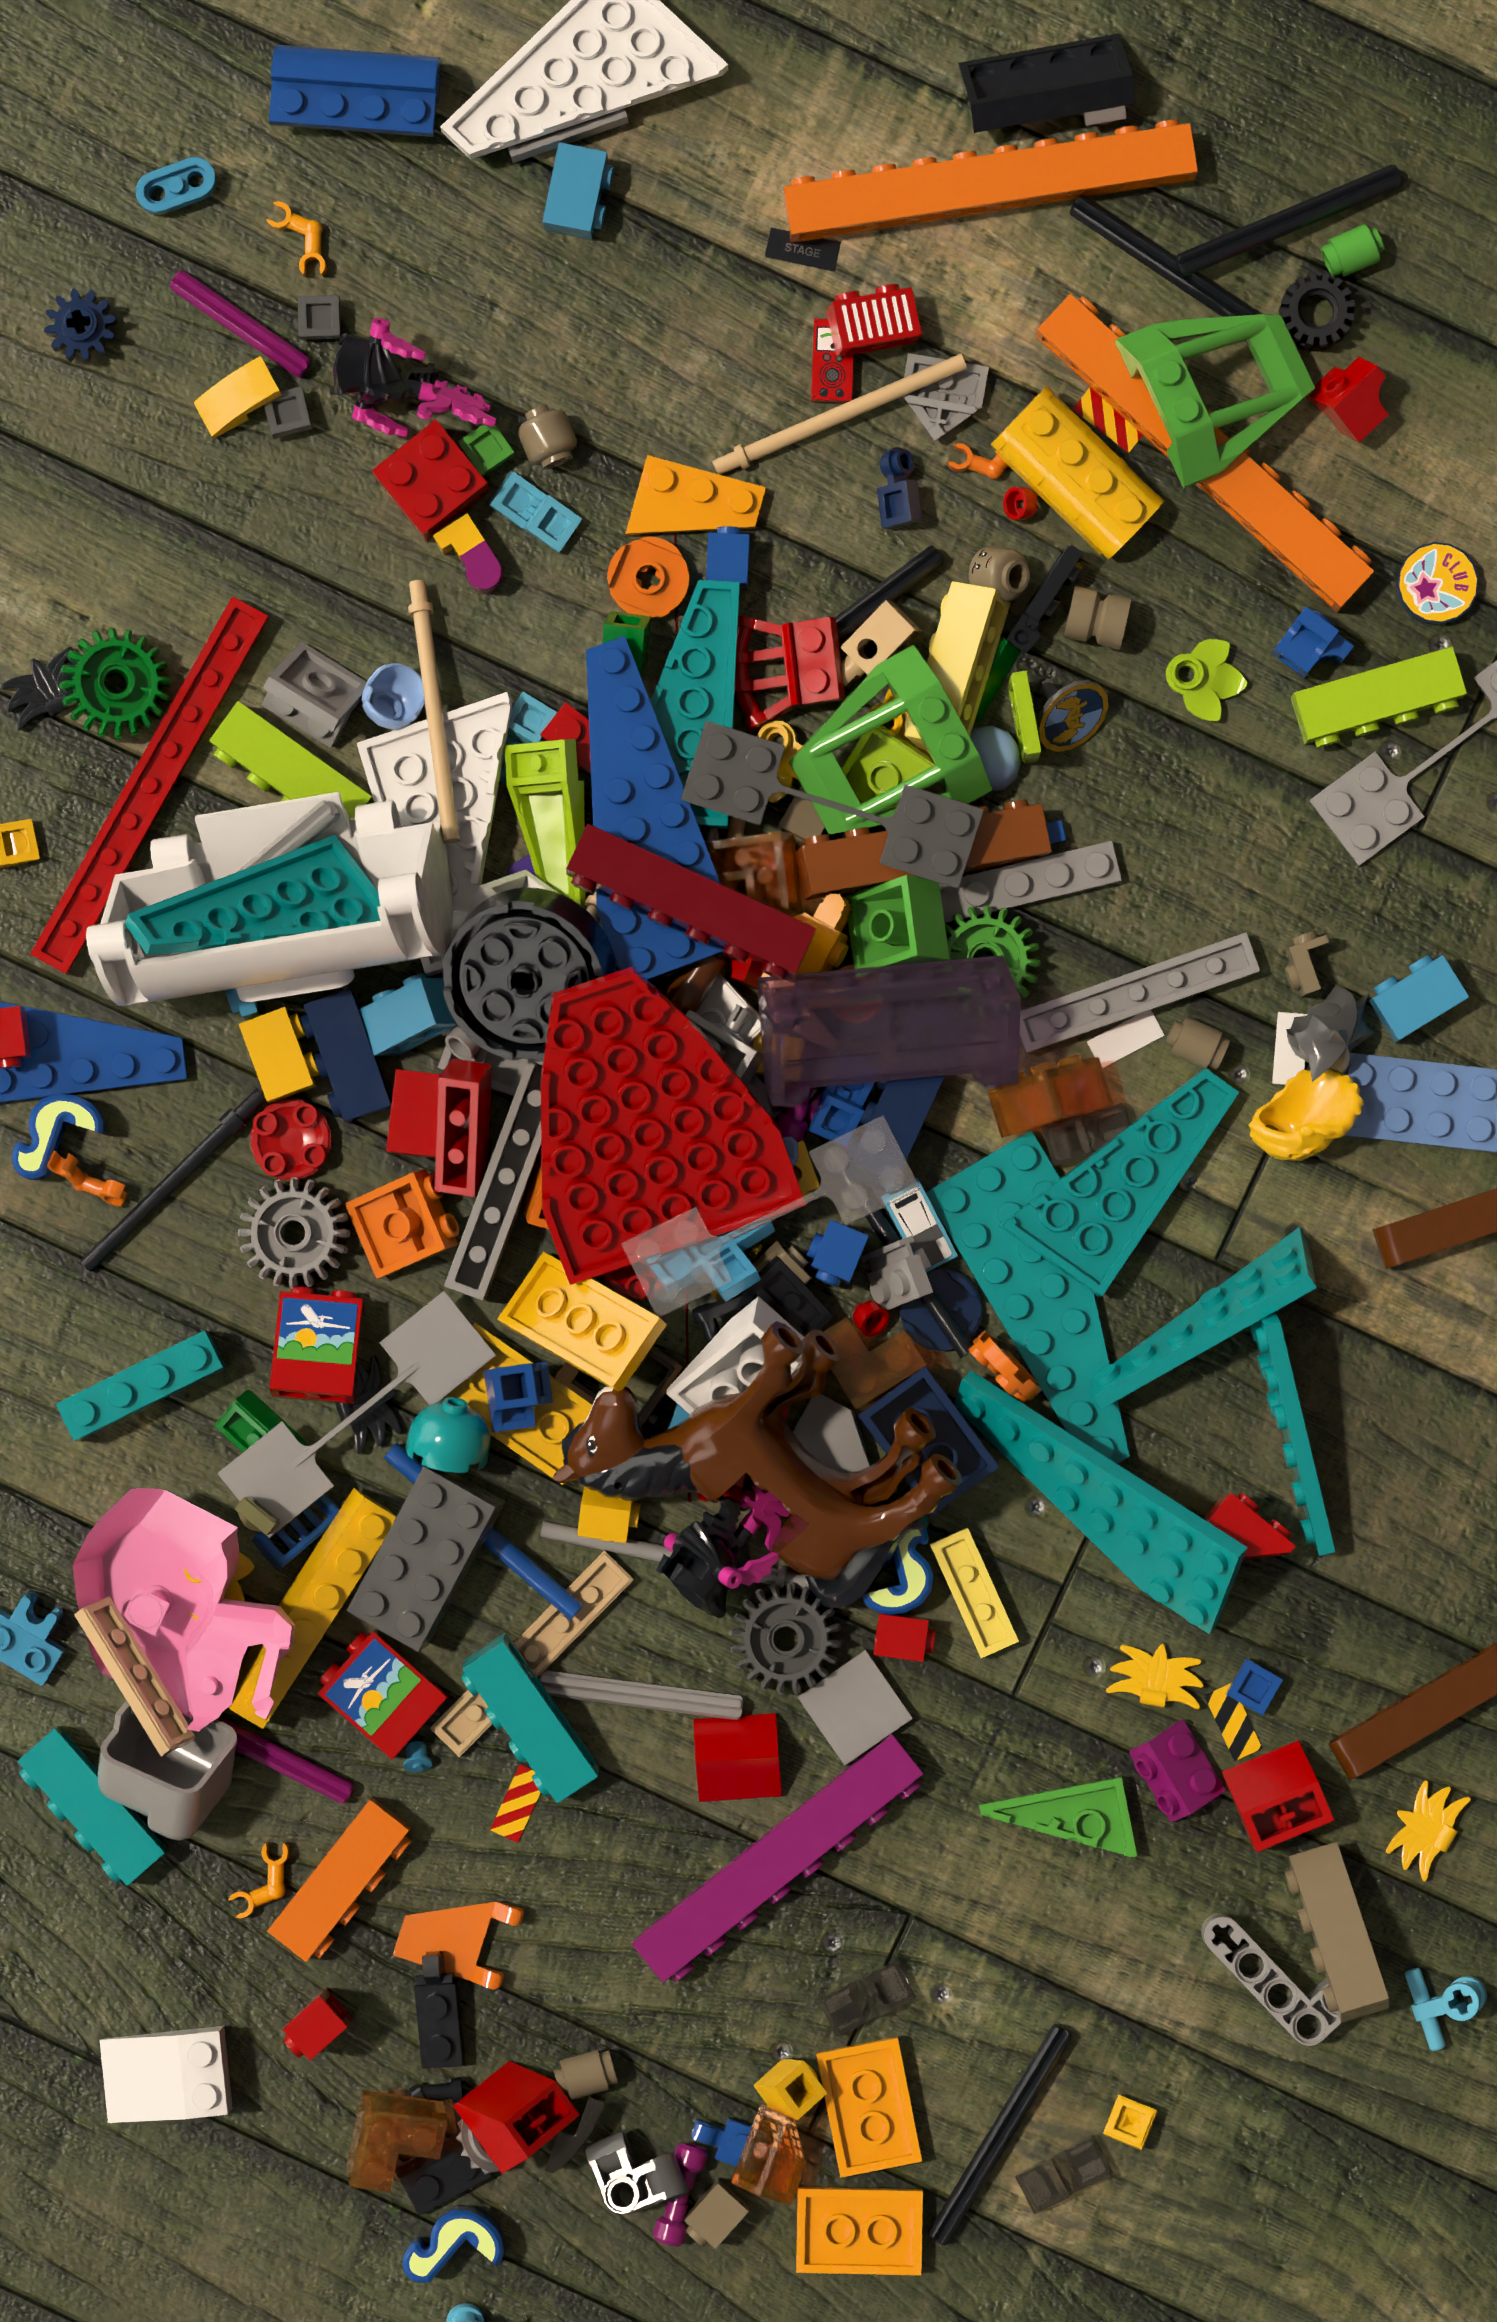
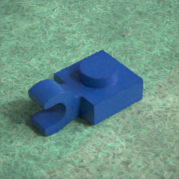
(729, 2140)

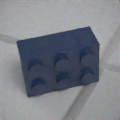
(953, 1434)

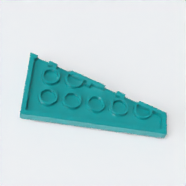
(699, 680)
(280, 897)
(1109, 1200)
(1246, 1297)
(1286, 1409)

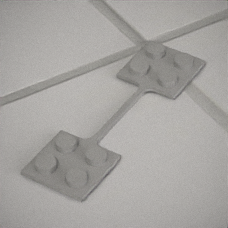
(1372, 805)
(432, 1353)

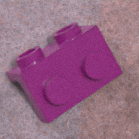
(1177, 1771)

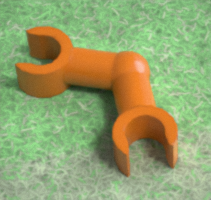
(991, 468)
(108, 1191)

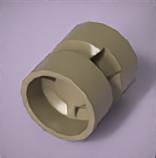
(1097, 617)

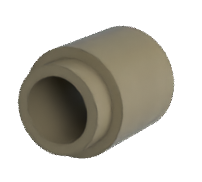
(1197, 1043)
(586, 2074)

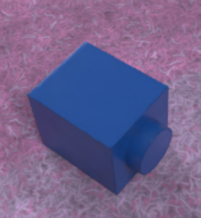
(728, 556)

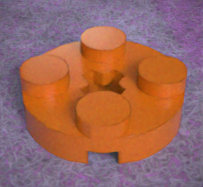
(638, 557)
(1013, 1375)

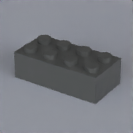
(425, 1557)

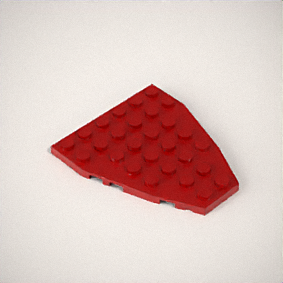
(645, 1126)

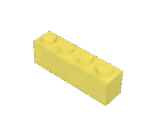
(964, 649)

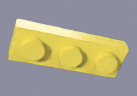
(974, 1592)

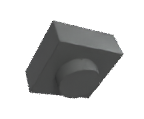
(319, 317)
(288, 413)

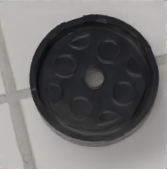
(513, 934)

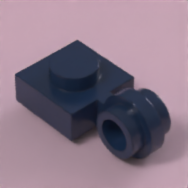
(900, 498)

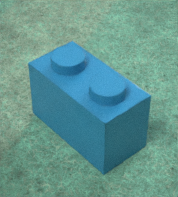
(576, 191)
(1417, 998)
(407, 1016)

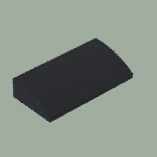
(1047, 83)

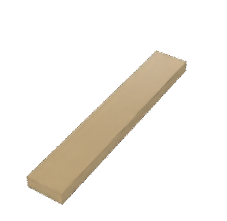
(539, 1647)

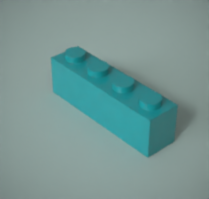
(141, 1385)
(530, 1718)
(101, 1823)

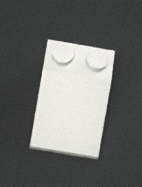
(729, 1359)
(166, 2075)

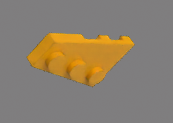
(690, 499)

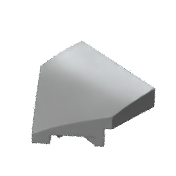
(949, 400)
(832, 1435)

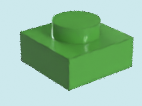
(486, 448)

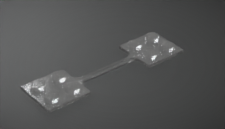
(684, 1260)

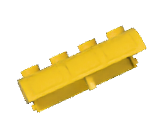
(1076, 473)

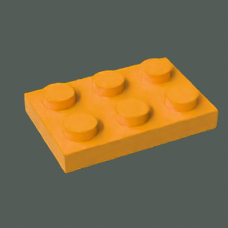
(869, 2107)
(859, 2230)

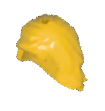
(1306, 1115)

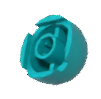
(449, 1436)

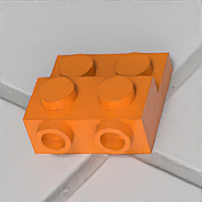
(402, 1223)

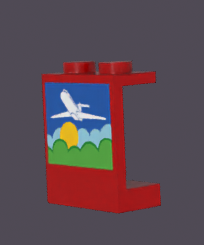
(316, 1345)
(381, 1693)

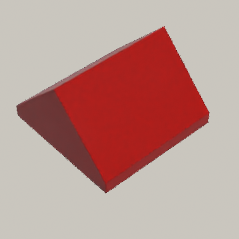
(737, 1757)

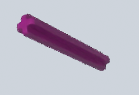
(240, 324)
(291, 1764)

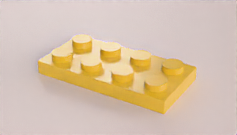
(582, 1323)
(553, 1421)

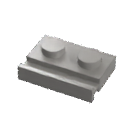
(896, 1274)

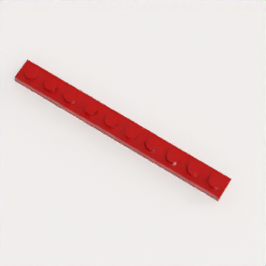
(150, 784)

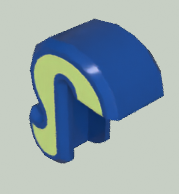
(47, 1128)
(914, 1579)
(449, 2232)

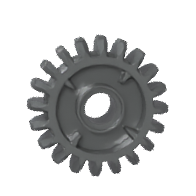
(792, 1663)

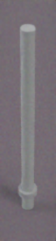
(653, 1552)

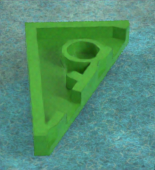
(1083, 1813)

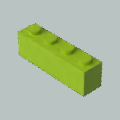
(1378, 696)
(279, 761)

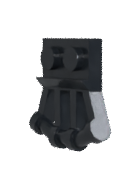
(778, 1289)
(434, 2180)

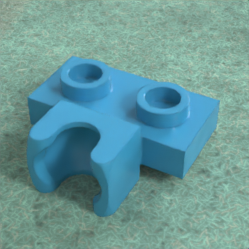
(26, 1640)

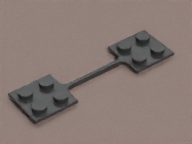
(924, 835)

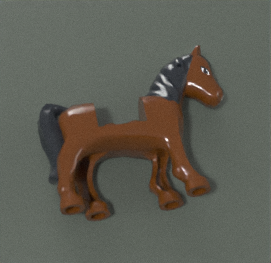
(832, 1527)

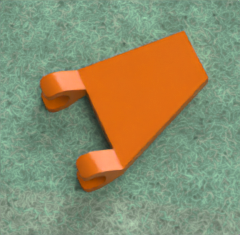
(459, 1935)

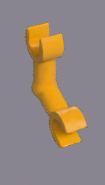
(310, 228)
(274, 1889)

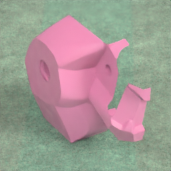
(140, 1562)

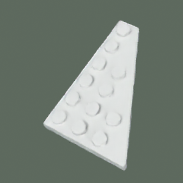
(582, 67)
(403, 771)

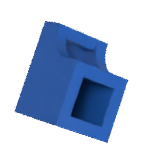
(1311, 641)
(515, 1393)

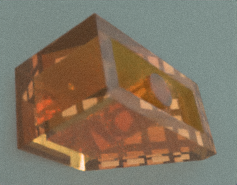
(771, 2157)

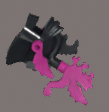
(375, 373)
(714, 1557)

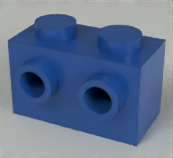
(836, 1253)

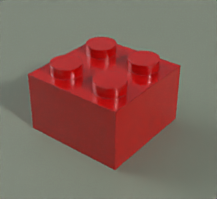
(430, 480)

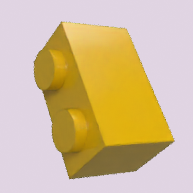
(279, 1054)

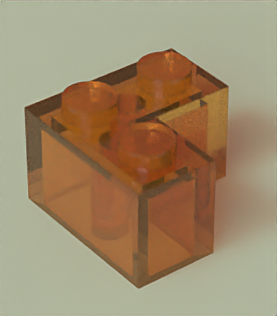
(766, 866)
(1050, 1095)
(871, 1373)
(391, 2127)

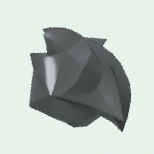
(1330, 1032)

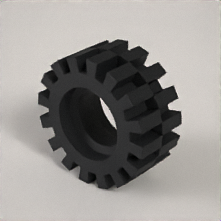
(1322, 287)

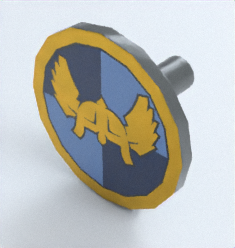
(1071, 714)

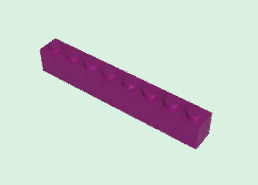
(777, 1858)

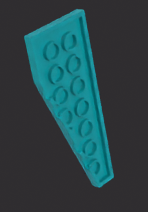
(1039, 1305)
(1136, 1526)

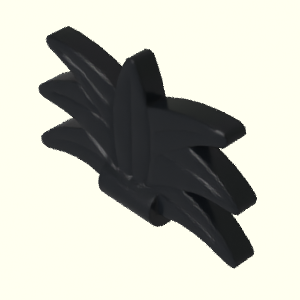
(39, 690)
(375, 1417)

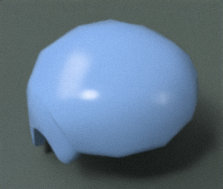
(393, 696)
(998, 754)

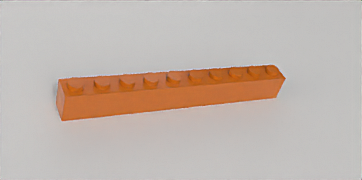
(990, 181)
(1243, 489)

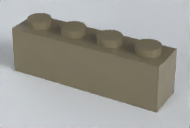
(1338, 1932)

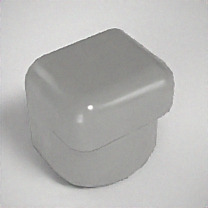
(173, 1788)

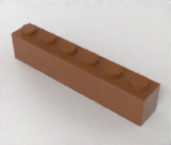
(854, 865)

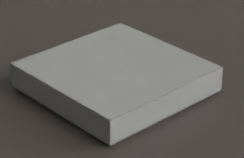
(854, 1707)

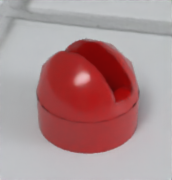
(1012, 499)
(874, 1313)

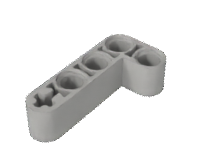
(1266, 1977)

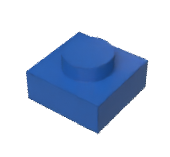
(1254, 1686)

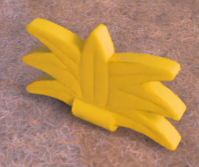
(1156, 1677)
(1427, 1828)

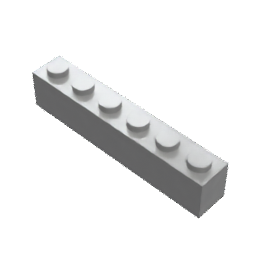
(500, 1191)

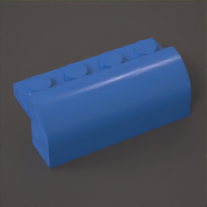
(354, 90)

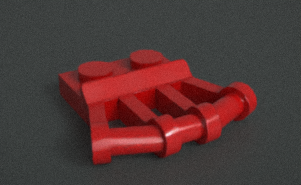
(810, 662)

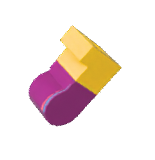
(480, 563)

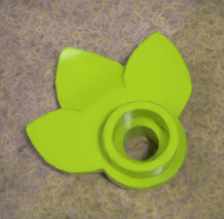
(1211, 681)

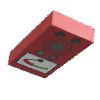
(830, 375)

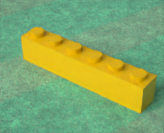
(317, 1596)

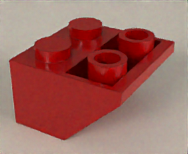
(1239, 1520)
(1277, 1796)
(515, 2113)

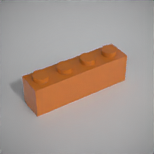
(340, 1879)

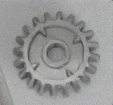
(276, 1214)

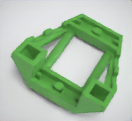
(1177, 400)
(936, 721)

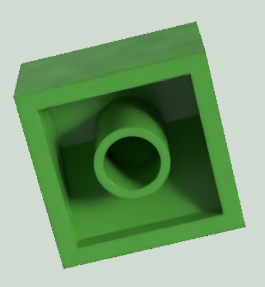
(897, 923)

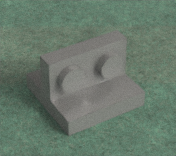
(313, 693)

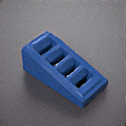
(272, 1553)

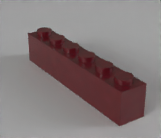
(689, 901)

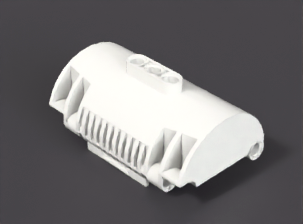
(401, 862)

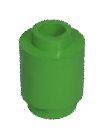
(1352, 251)

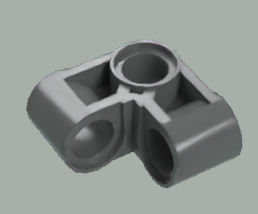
(616, 2164)

